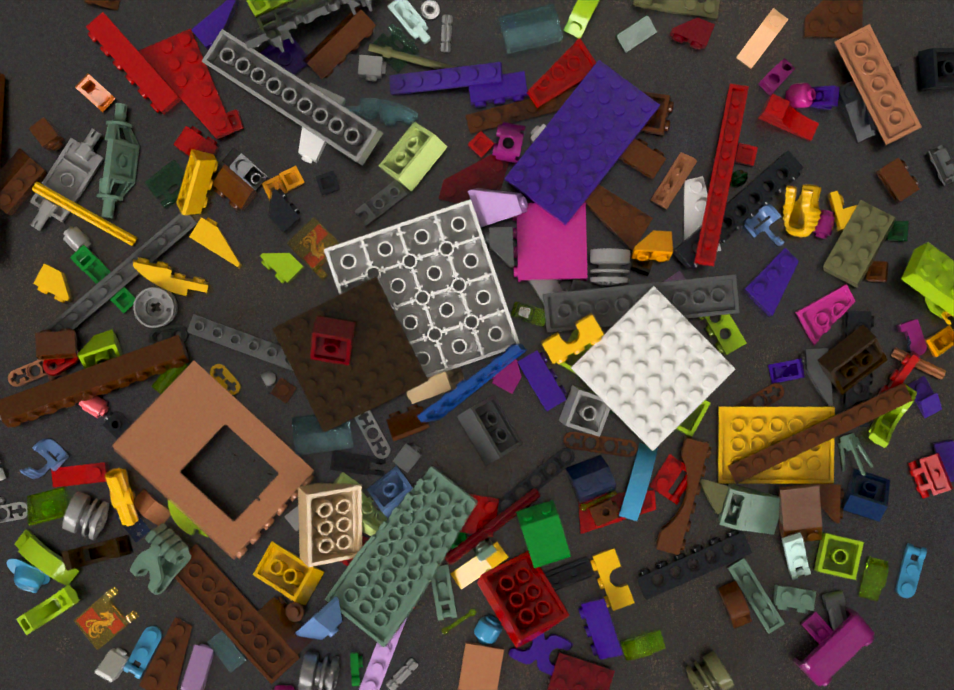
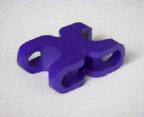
(540, 651)

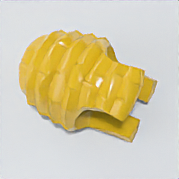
(801, 215)

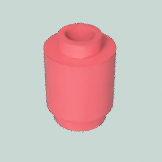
(95, 406)

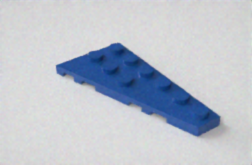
(466, 388)

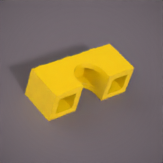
(587, 333)
(605, 563)

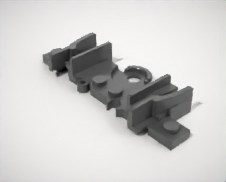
(291, 15)

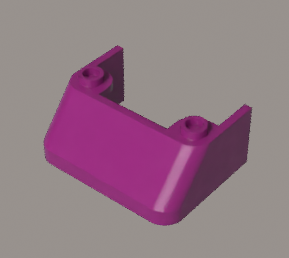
(836, 649)

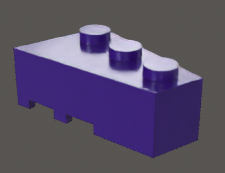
(772, 281)

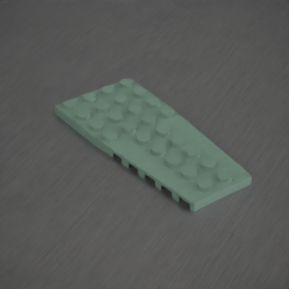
(402, 556)

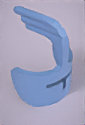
(763, 213)
(43, 447)

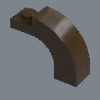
(96, 552)

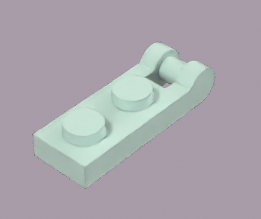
(796, 556)

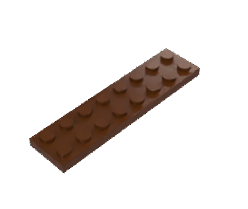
(234, 614)

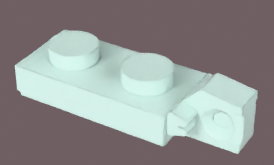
(410, 19)

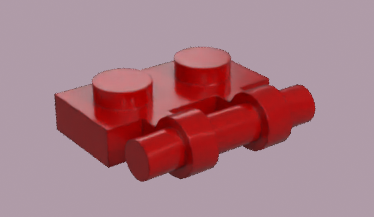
(935, 473)

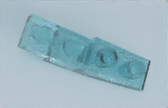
(388, 111)

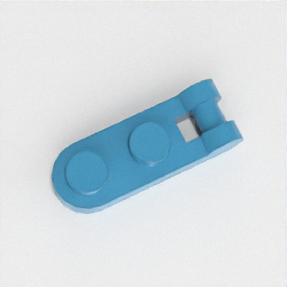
(910, 571)
(144, 651)

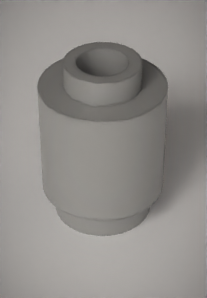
(76, 238)

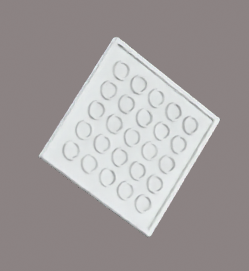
(653, 368)

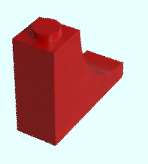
(782, 115)

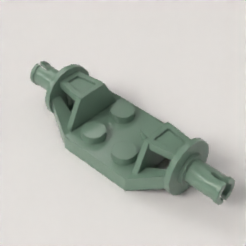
(119, 162)

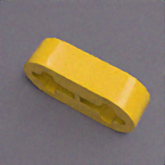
(229, 376)

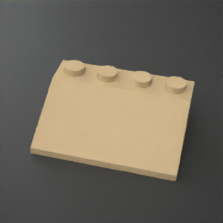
(329, 522)

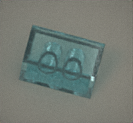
(530, 28)
(310, 437)

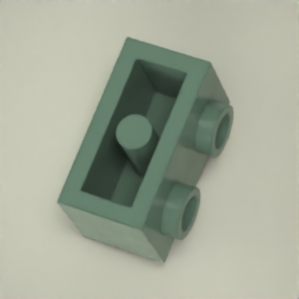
(794, 597)

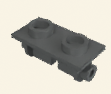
(939, 157)

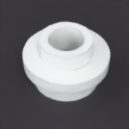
(430, 3)

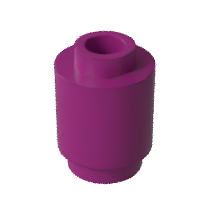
(825, 224)

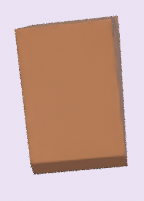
(151, 507)

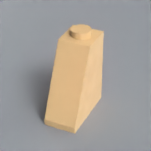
(436, 385)

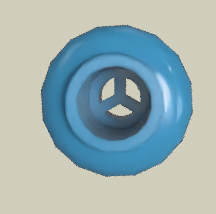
(488, 629)

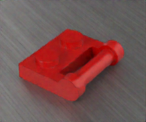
(667, 476)

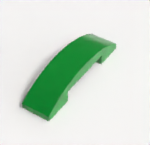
(97, 270)

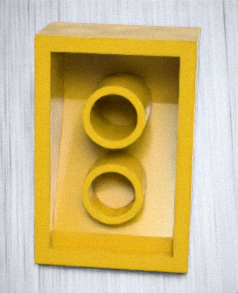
(288, 574)

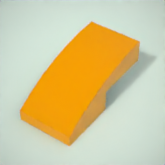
(285, 181)

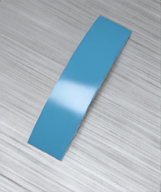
(638, 482)

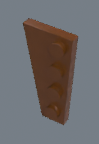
(169, 659)

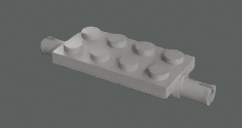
(68, 177)

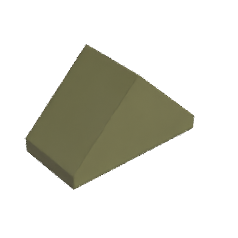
(715, 494)

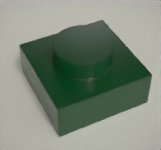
(899, 231)

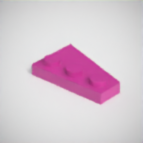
(824, 312)

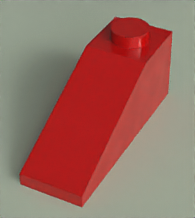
(80, 474)

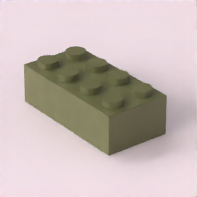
(859, 244)

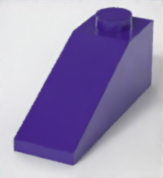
(211, 26)

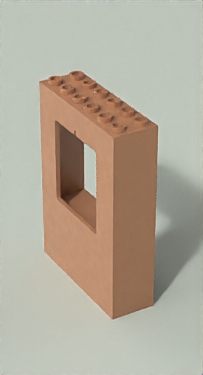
(179, 427)

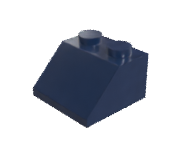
(591, 478)
(867, 495)

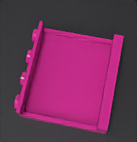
(548, 247)

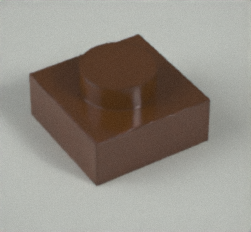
(878, 272)
(283, 390)

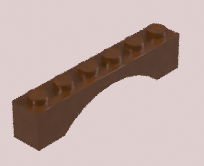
(672, 533)

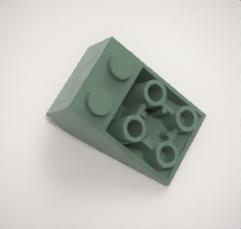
(749, 510)

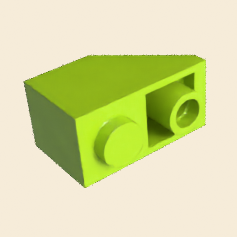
(284, 264)

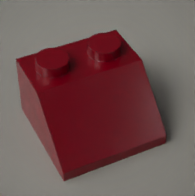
(332, 340)

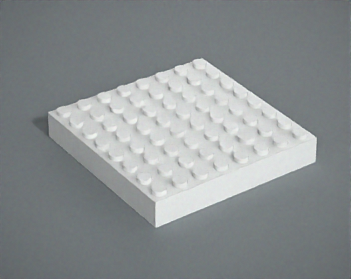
(436, 283)

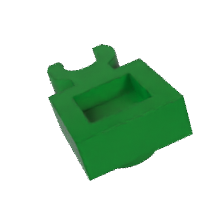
(356, 663)

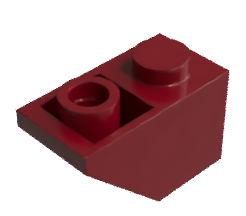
(695, 32)

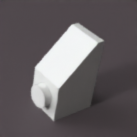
(112, 664)

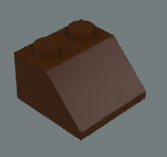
(233, 187)
(406, 423)

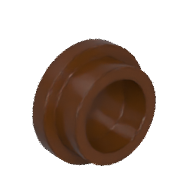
(295, 611)

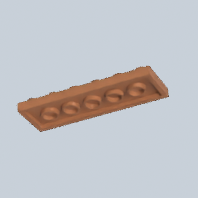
(877, 84)

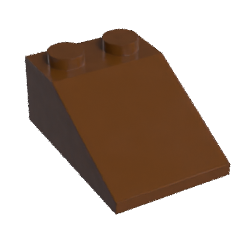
(800, 512)

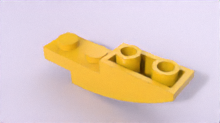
(161, 276)

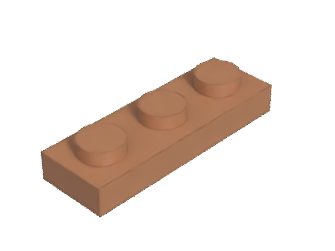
(673, 180)

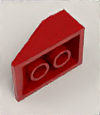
(482, 513)

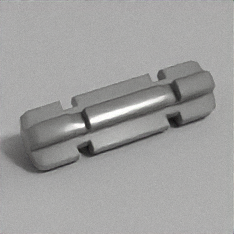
(446, 34)
(402, 674)

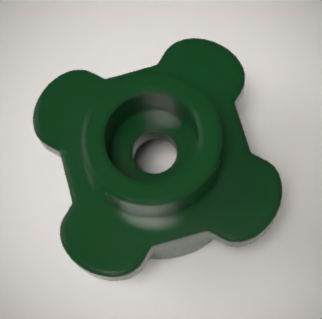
(739, 178)

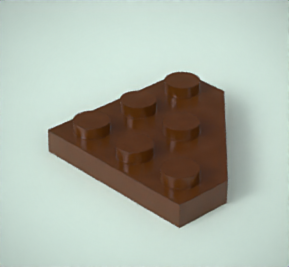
(834, 19)

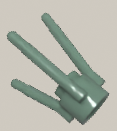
(851, 442)

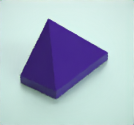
(786, 371)

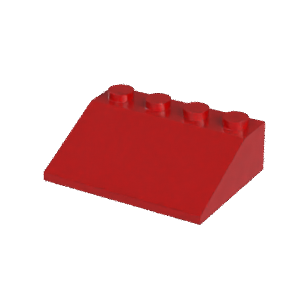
(522, 599)

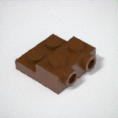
(658, 123)

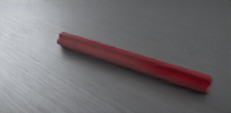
(492, 526)

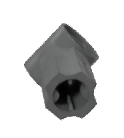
(835, 605)

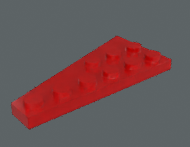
(181, 67)

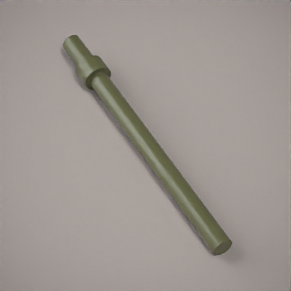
(388, 52)

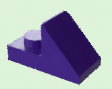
(825, 97)
(926, 399)

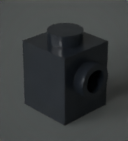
(116, 424)

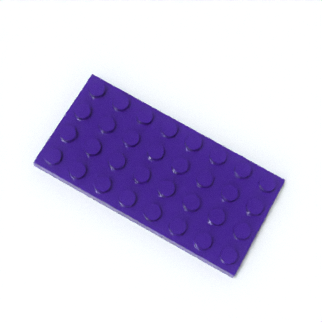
(582, 142)

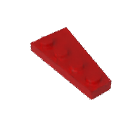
(563, 74)
(587, 522)

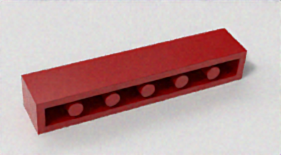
(133, 63)

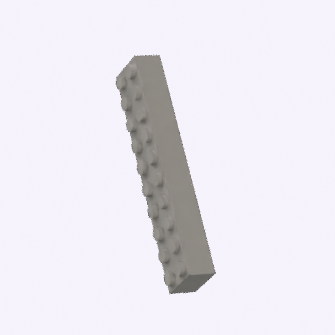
(292, 97)

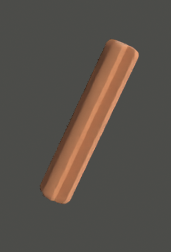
(921, 364)

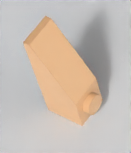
(762, 38)

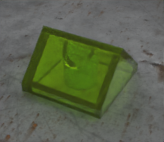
(47, 506)

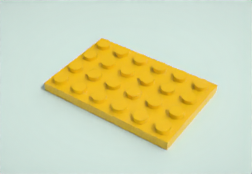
(753, 428)

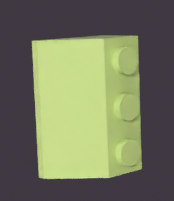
(413, 156)

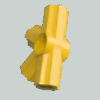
(122, 495)

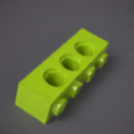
(735, 337)

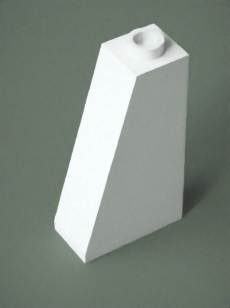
(311, 145)

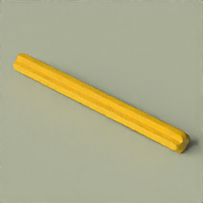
(84, 213)

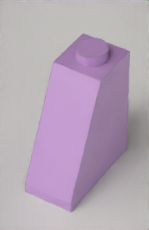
(496, 205)
(198, 668)

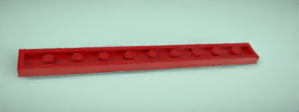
(721, 175)

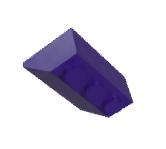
(600, 628)

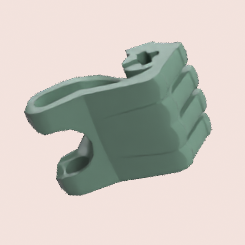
(162, 560)

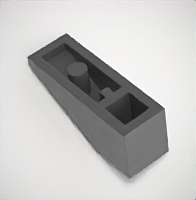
(816, 374)

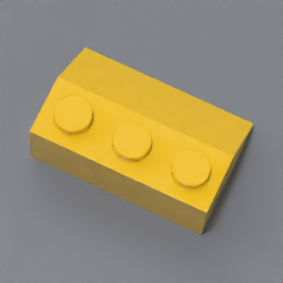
(196, 182)

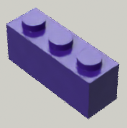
(512, 87)
(542, 380)

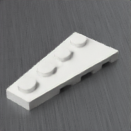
(694, 206)

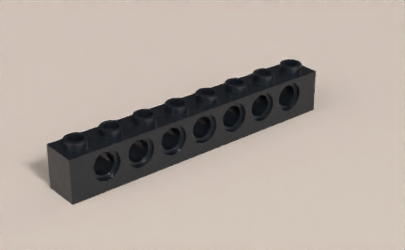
(791, 169)

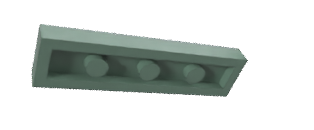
(756, 595)

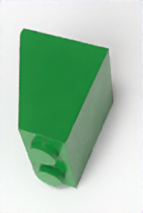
(543, 534)

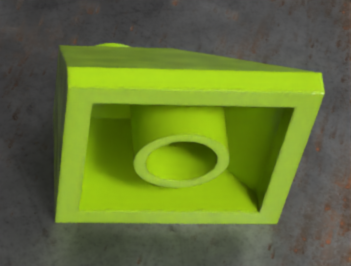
(100, 349)

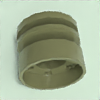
(710, 675)

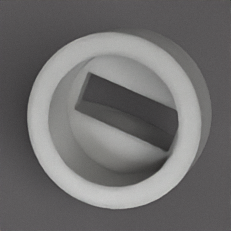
(269, 378)

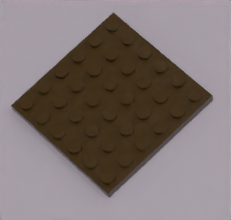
(380, 358)

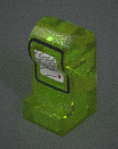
(528, 314)

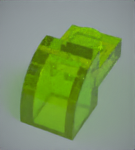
(874, 579)
(643, 645)

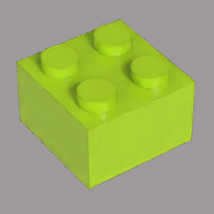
(838, 556)

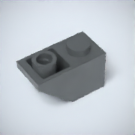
(244, 168)
(408, 457)

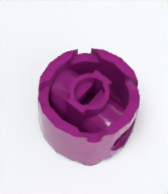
(509, 153)

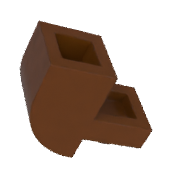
(735, 604)

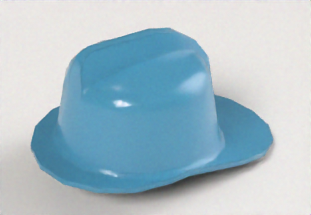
(27, 576)

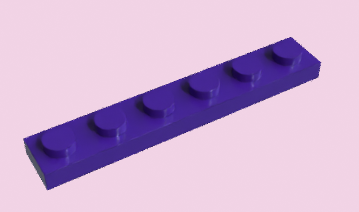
(446, 78)

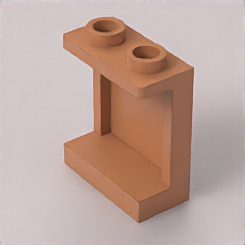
(480, 667)

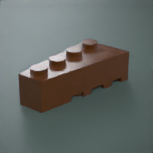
(618, 216)

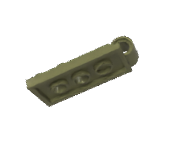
(707, 9)

